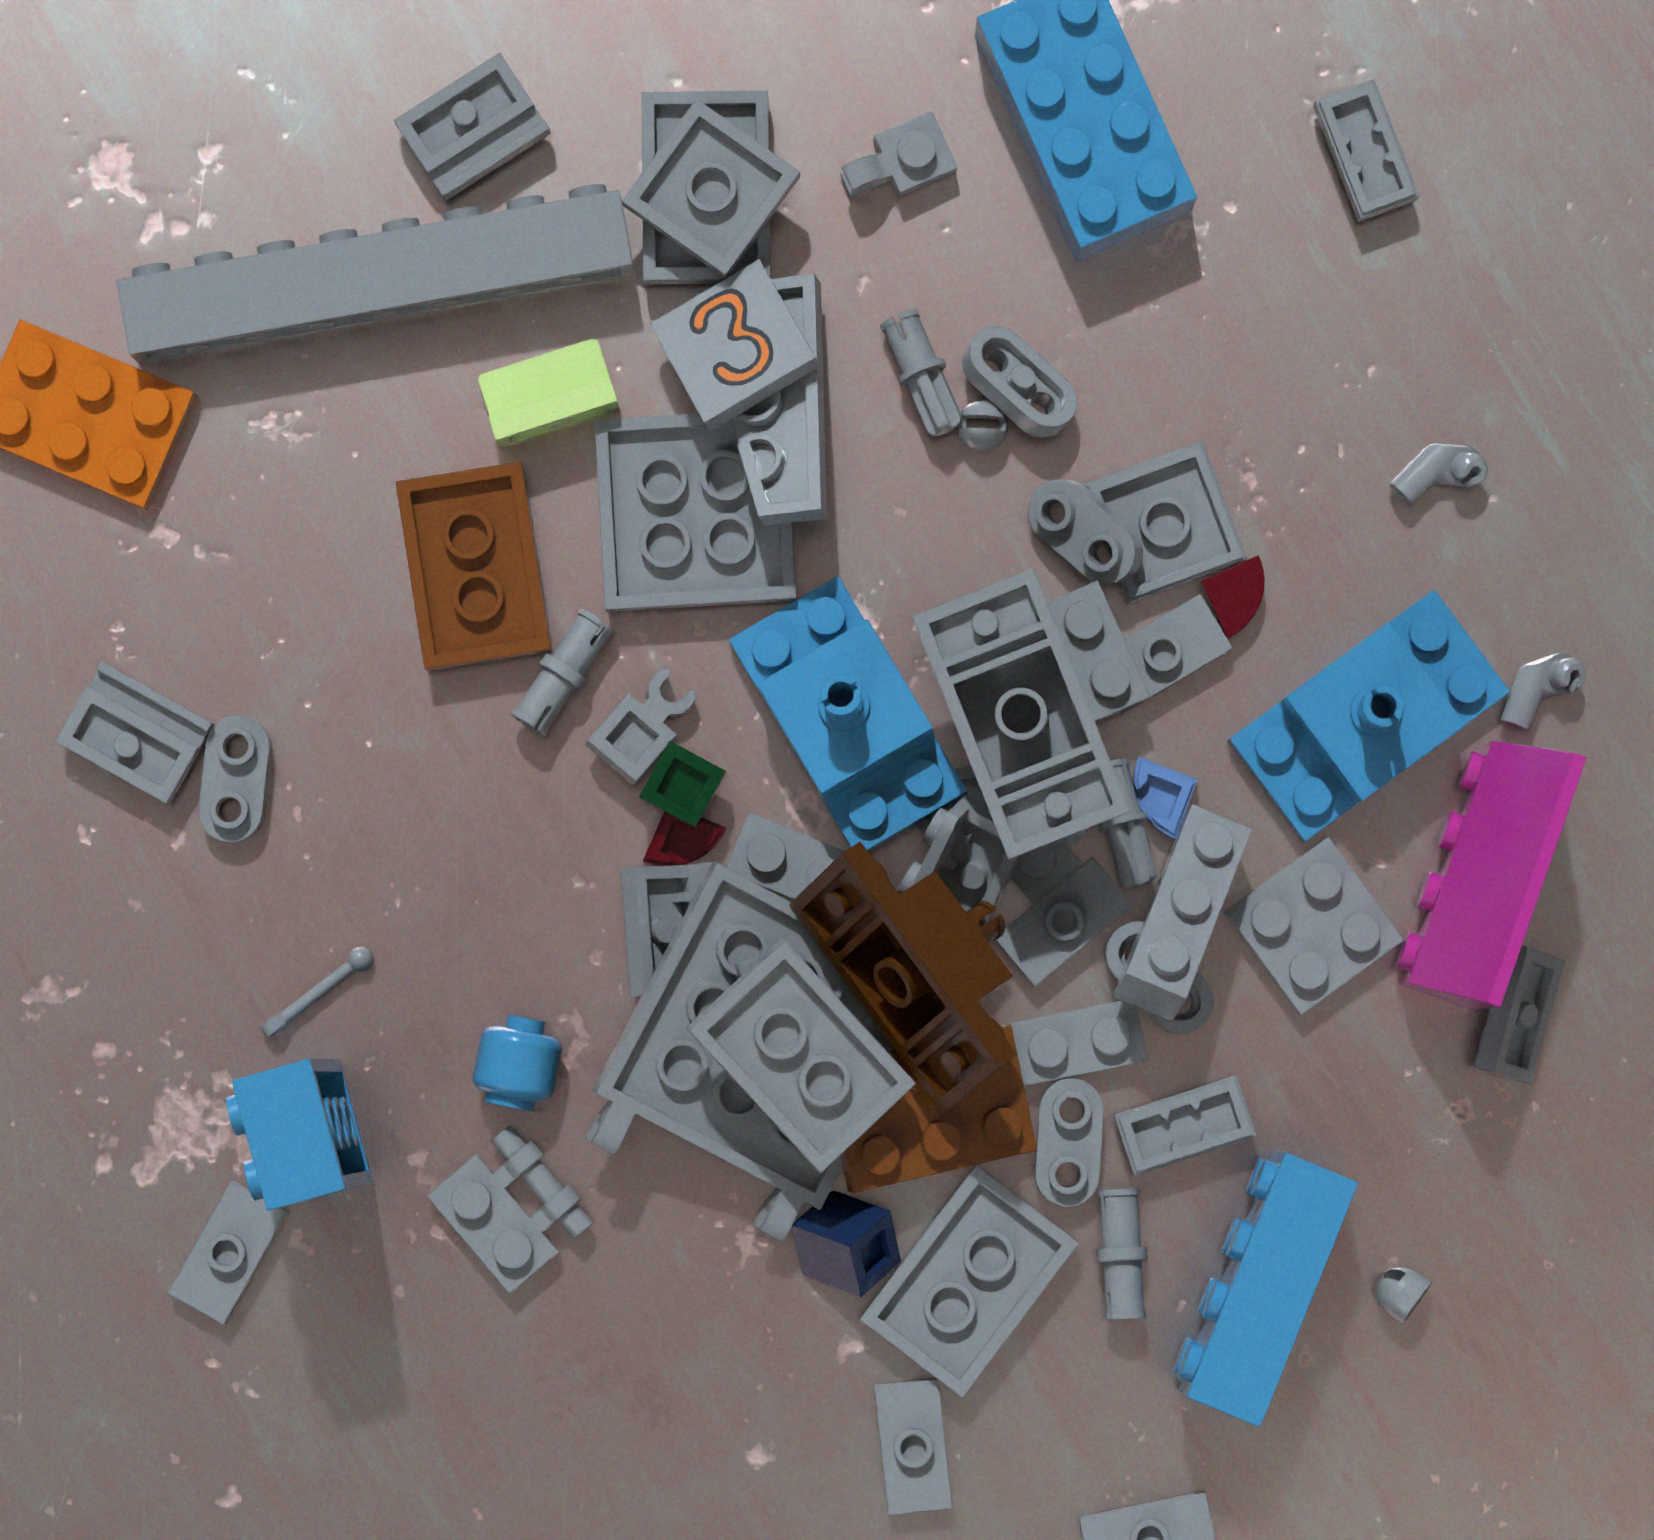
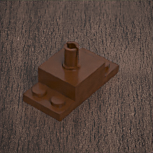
(914, 968)

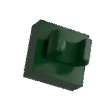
(682, 784)

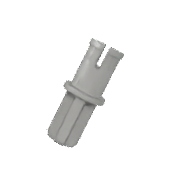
(922, 373)
(1129, 836)

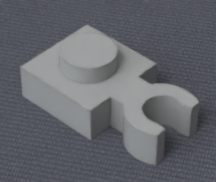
(636, 732)

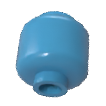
(517, 1063)

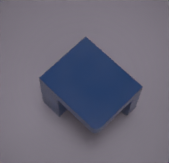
(846, 1243)

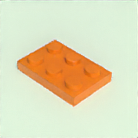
(88, 414)

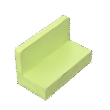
(548, 393)

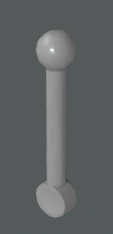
(359, 960)

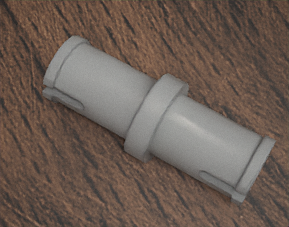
(562, 672)
(1121, 1254)

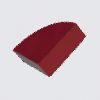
(1235, 594)
(680, 843)

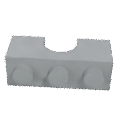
(1182, 913)

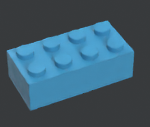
(1085, 119)
(299, 1132)
(1265, 1286)

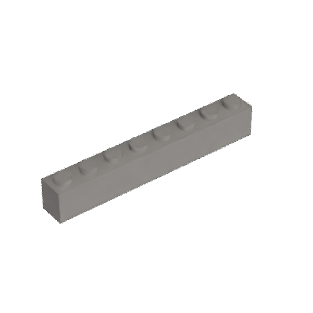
(375, 275)

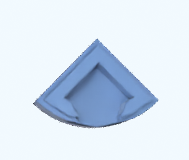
(1162, 795)

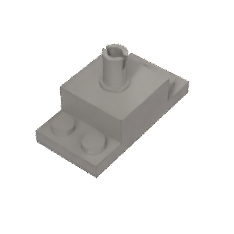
(1021, 714)

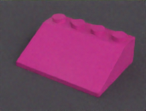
(1489, 873)

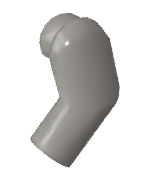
(1440, 465)
(1540, 681)

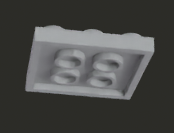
(683, 519)

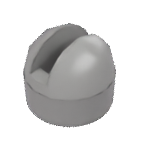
(982, 438)
(1401, 1292)

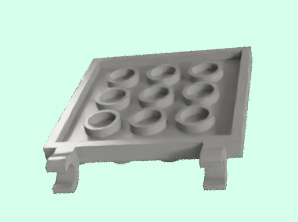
(677, 1084)

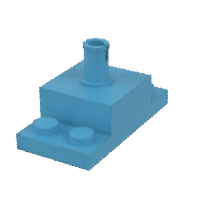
(848, 716)
(1368, 716)

